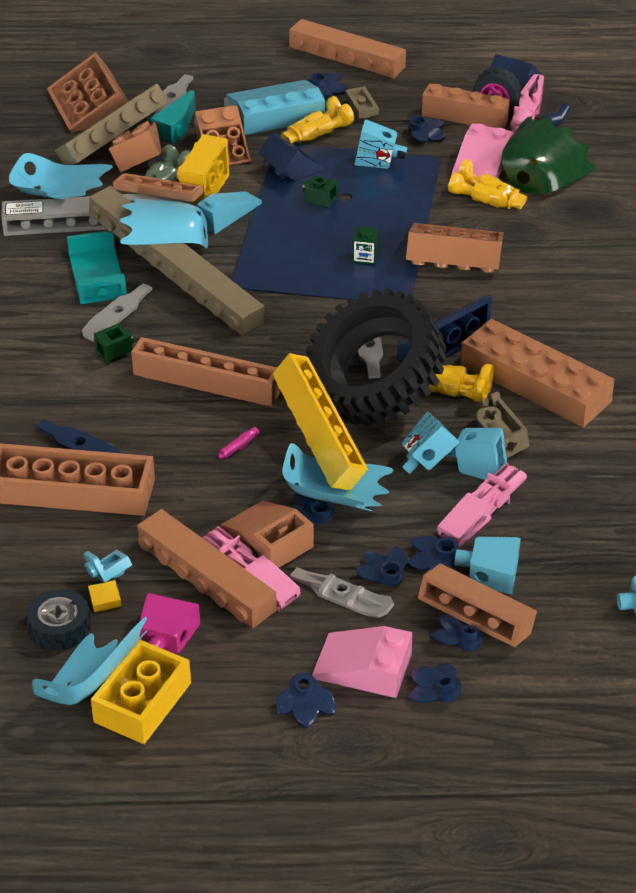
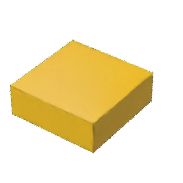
(104, 596)

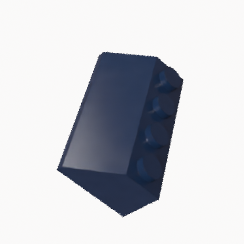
(456, 326)

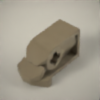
(498, 415)

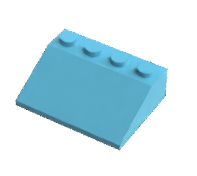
(276, 105)

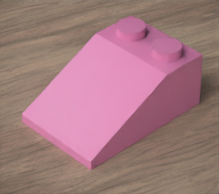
(484, 149)
(366, 659)

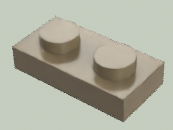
(361, 102)

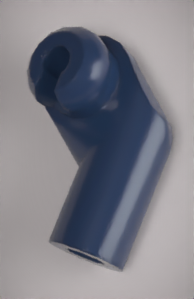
(559, 116)

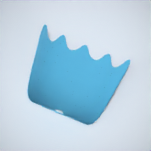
(56, 179)
(164, 223)
(314, 484)
(87, 668)

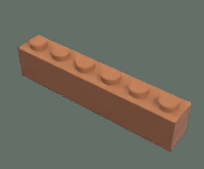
(347, 48)
(205, 371)
(207, 568)

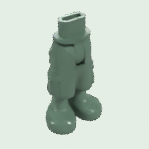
(171, 162)

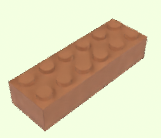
(538, 372)
(75, 479)

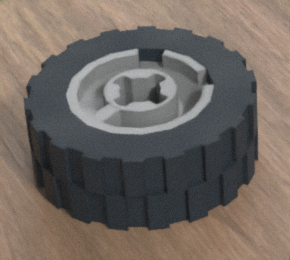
(58, 619)

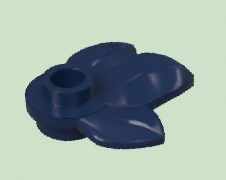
(328, 83)
(426, 129)
(314, 510)
(432, 552)
(385, 569)
(457, 632)
(435, 684)
(305, 702)

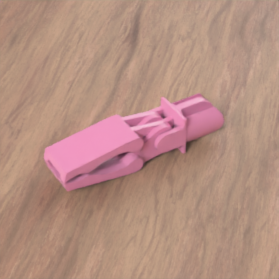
(529, 101)
(476, 508)
(260, 567)

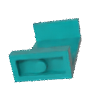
(96, 267)

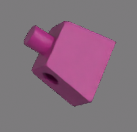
(169, 622)

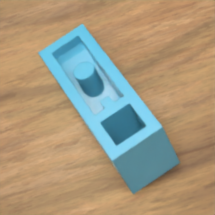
(226, 208)

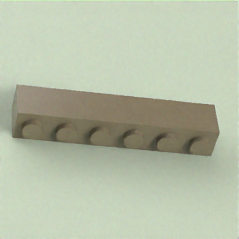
(111, 125)

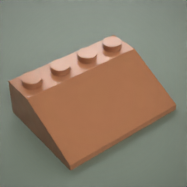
(86, 94)
(454, 246)

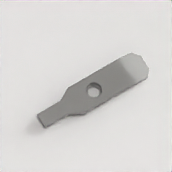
(173, 93)
(115, 311)
(371, 354)
(354, 597)

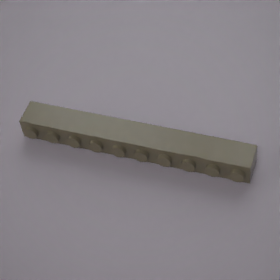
(183, 267)

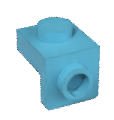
(108, 567)

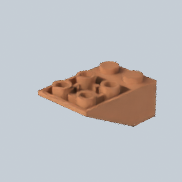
(224, 123)
(136, 147)
(272, 531)

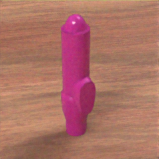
(238, 444)

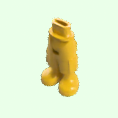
(318, 124)
(485, 188)
(457, 382)

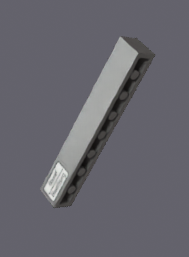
(54, 215)

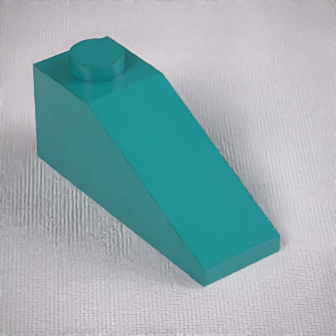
(175, 119)

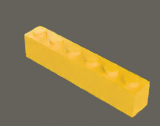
(320, 422)

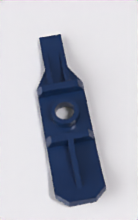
(71, 438)

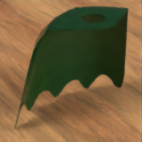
(557, 156)

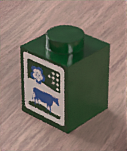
(365, 245)

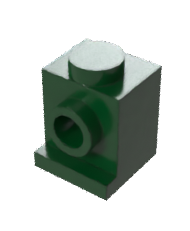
(320, 191)
(113, 342)

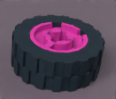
(501, 82)

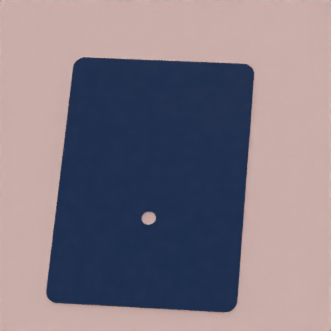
(310, 247)

